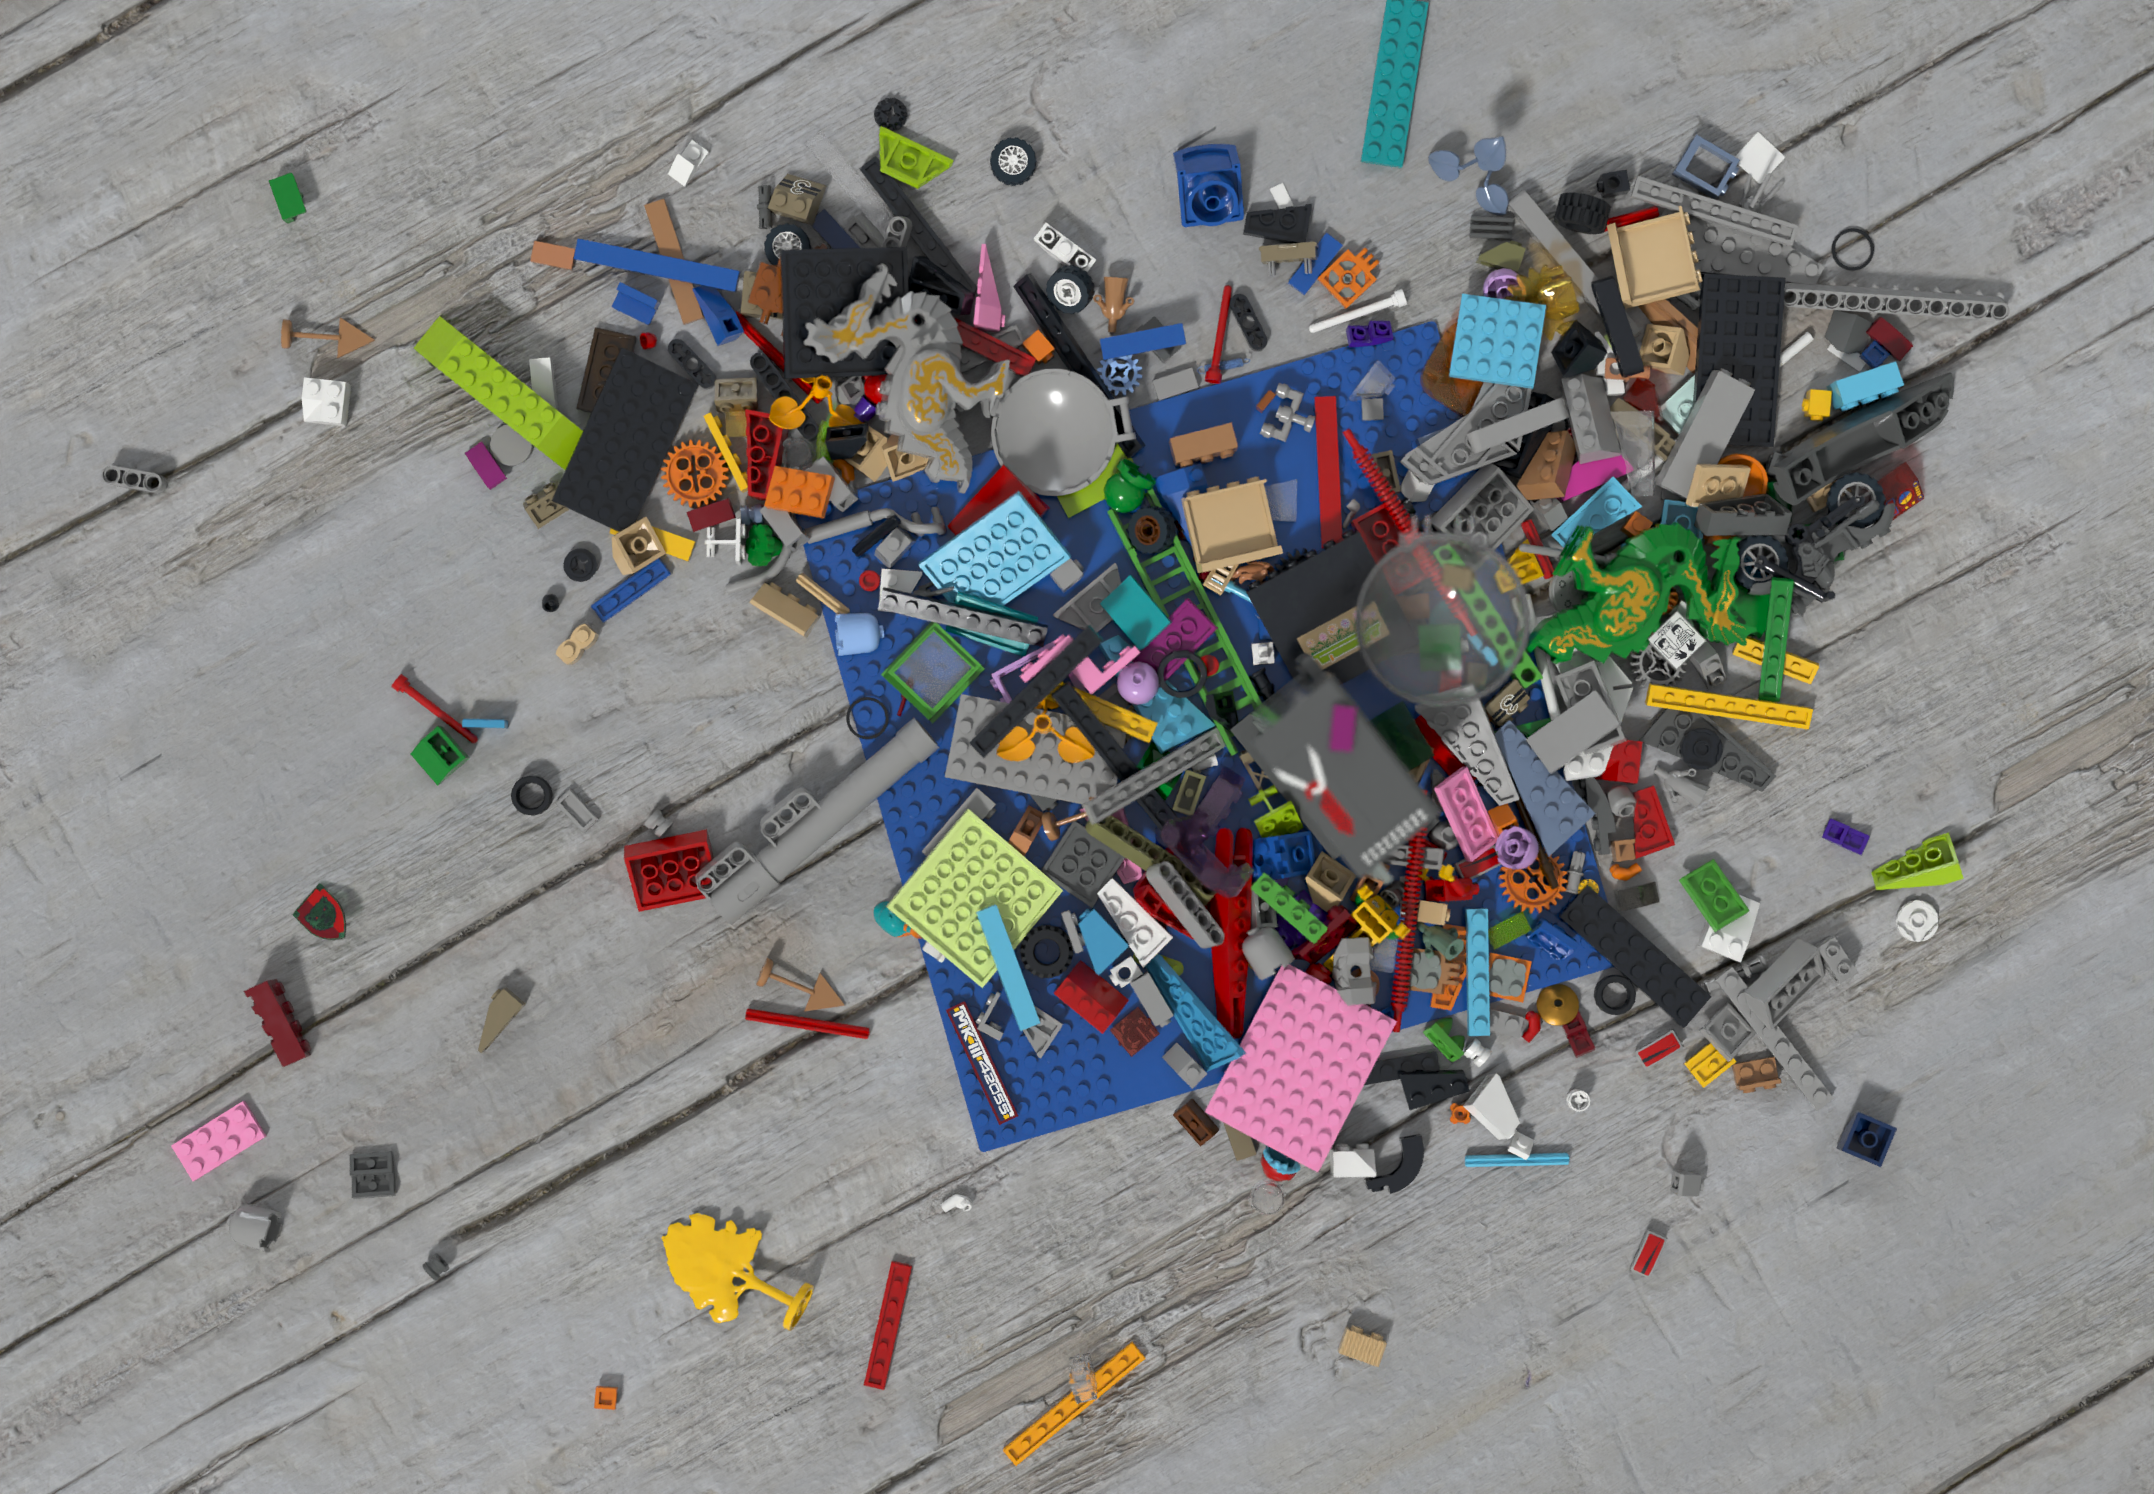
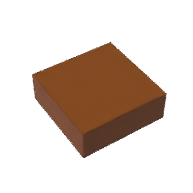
(1265, 401)

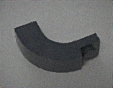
(1407, 1170)

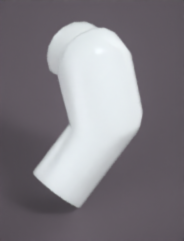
(957, 1201)

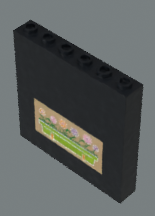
(1315, 605)

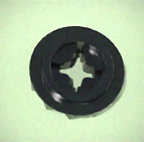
(895, 122)
(570, 563)

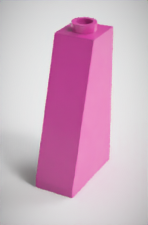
(1592, 475)

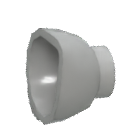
(1443, 836)

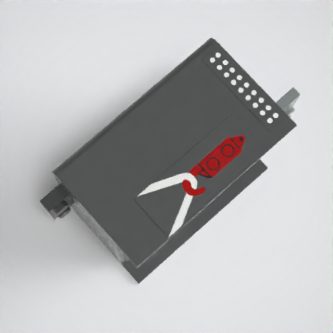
(1351, 801)

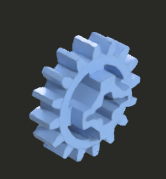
(1125, 381)

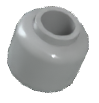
(1621, 801)

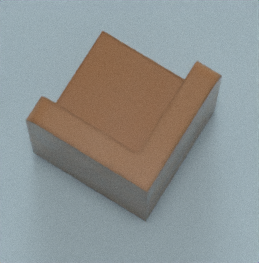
(1622, 850)

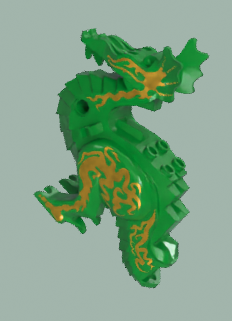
(1635, 591)

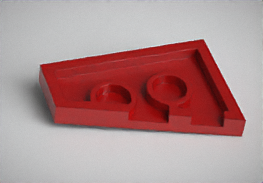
(1650, 824)

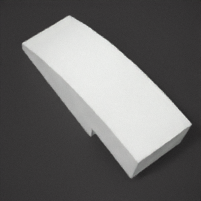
(543, 380)
(1612, 386)

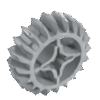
(1643, 674)

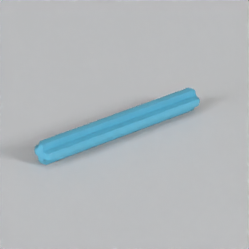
(1514, 1160)

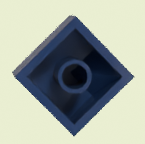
(1867, 1138)

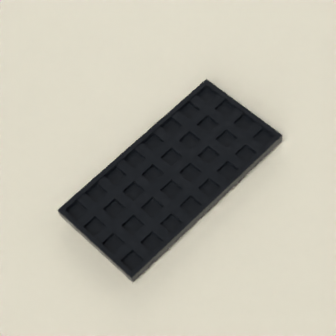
(1743, 335)
(624, 441)

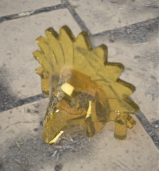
(1554, 293)

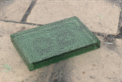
(1403, 736)

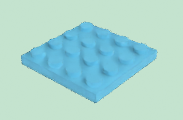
(1497, 341)

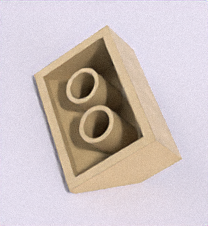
(785, 609)

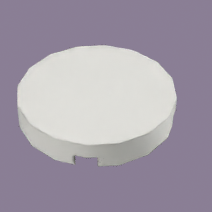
(1917, 920)

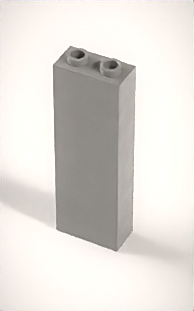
(1705, 430)

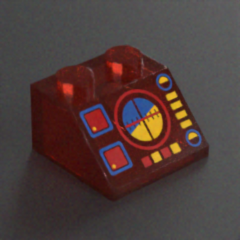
(1901, 488)

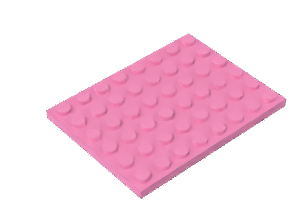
(1300, 1067)

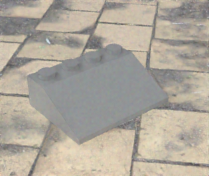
(1493, 502)

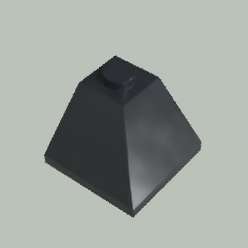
(1578, 351)

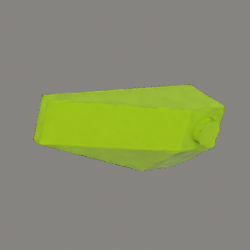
(1925, 866)

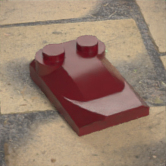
(1339, 925)

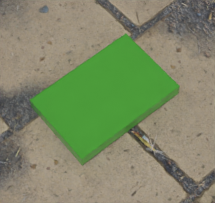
(1714, 895)

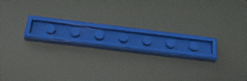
(657, 265)

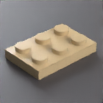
(1717, 482)

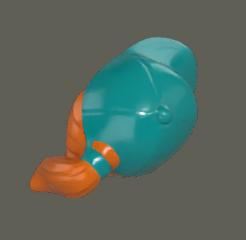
(891, 923)

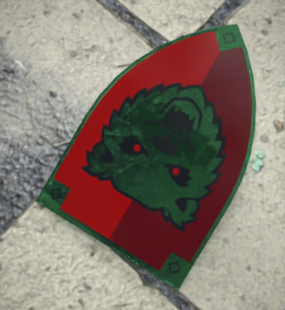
(322, 915)

